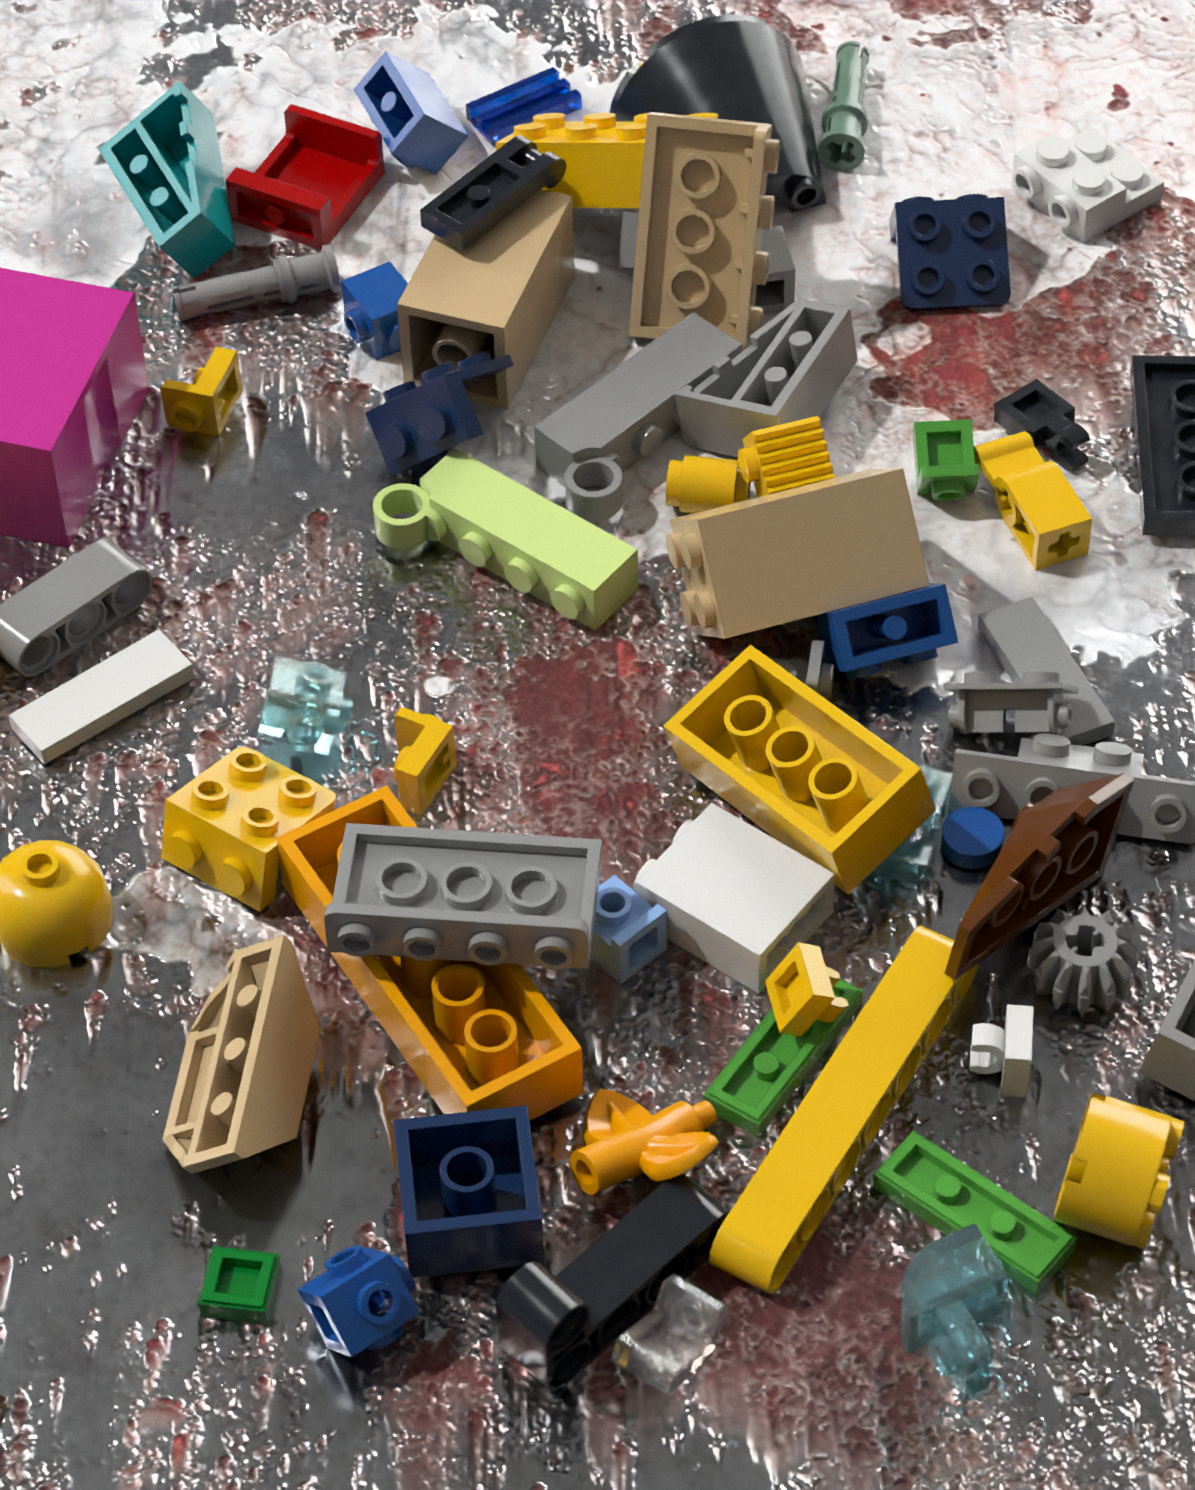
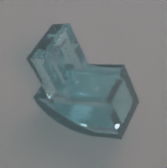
(943, 1299)

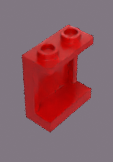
(308, 179)

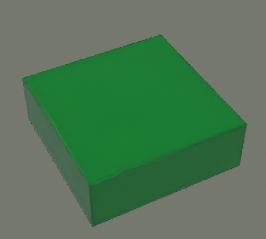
(239, 1285)

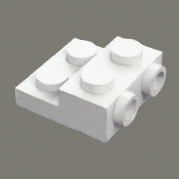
(1084, 182)

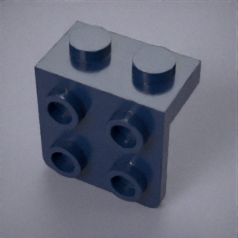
(951, 252)
(431, 417)

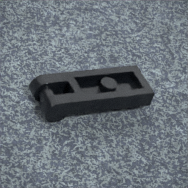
(491, 192)

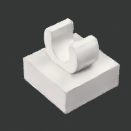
(1005, 1050)

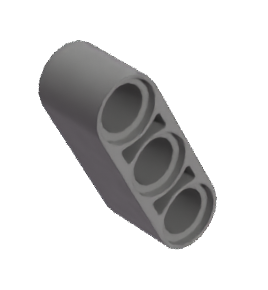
(70, 606)

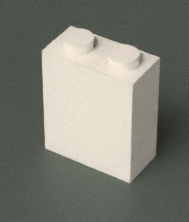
(736, 895)

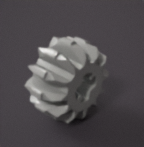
(1082, 960)

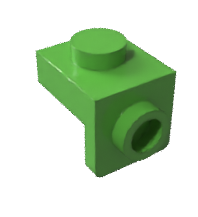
(945, 459)

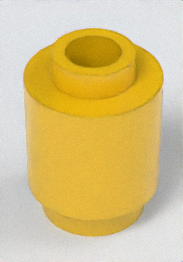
(704, 484)

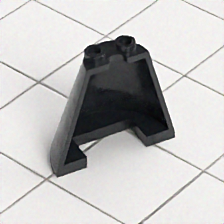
(742, 74)

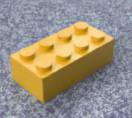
(599, 155)
(800, 767)

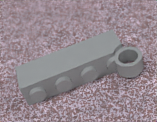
(626, 416)

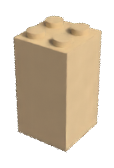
(490, 296)
(797, 553)

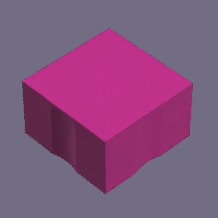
(66, 398)

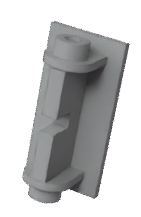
(1035, 701)

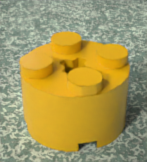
(1118, 1170)

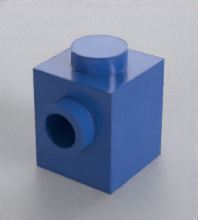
(372, 309)

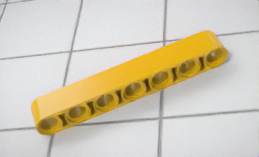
(840, 1114)

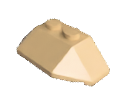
(245, 1061)

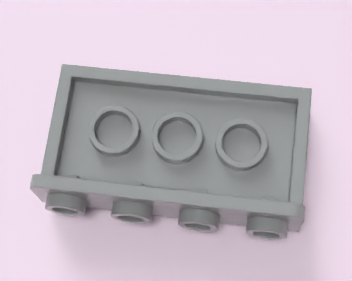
(465, 896)

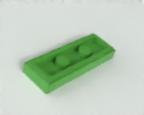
(773, 1066)
(955, 1196)

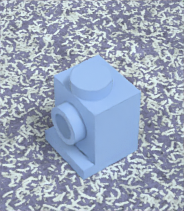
(626, 930)

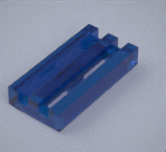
(519, 102)

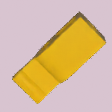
(1035, 500)

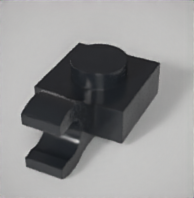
(1047, 420)

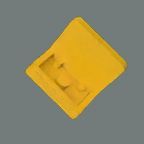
(229, 822)

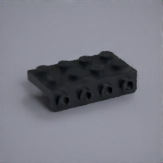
(1165, 442)

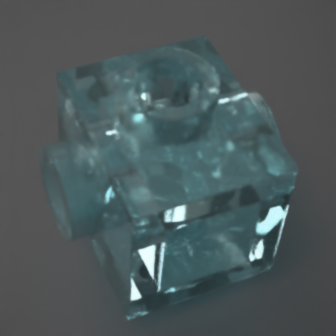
(304, 705)

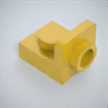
(209, 400)
(424, 758)

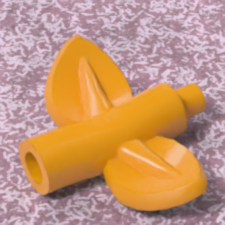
(629, 1141)

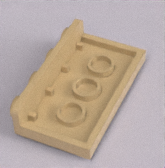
(702, 224)

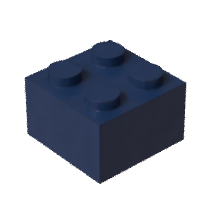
(469, 1191)

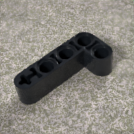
(571, 1318)

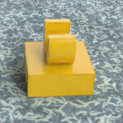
(803, 990)

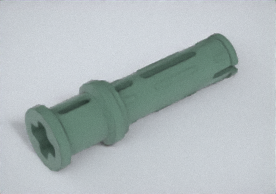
(845, 118)

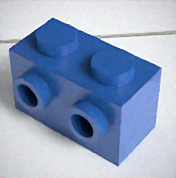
(410, 113)
(887, 629)

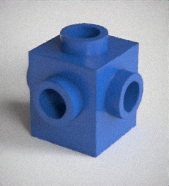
(360, 1300)

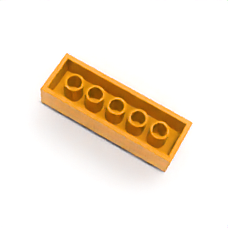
(463, 1026)

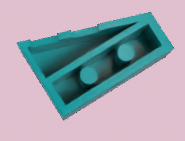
(176, 178)

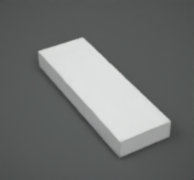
(101, 696)

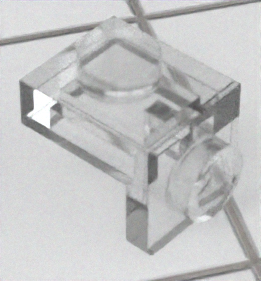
(672, 1338)

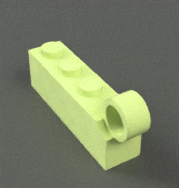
(513, 535)

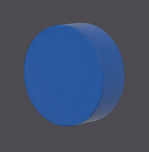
(972, 837)

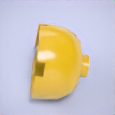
(52, 903)

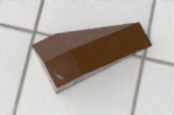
(1045, 862)

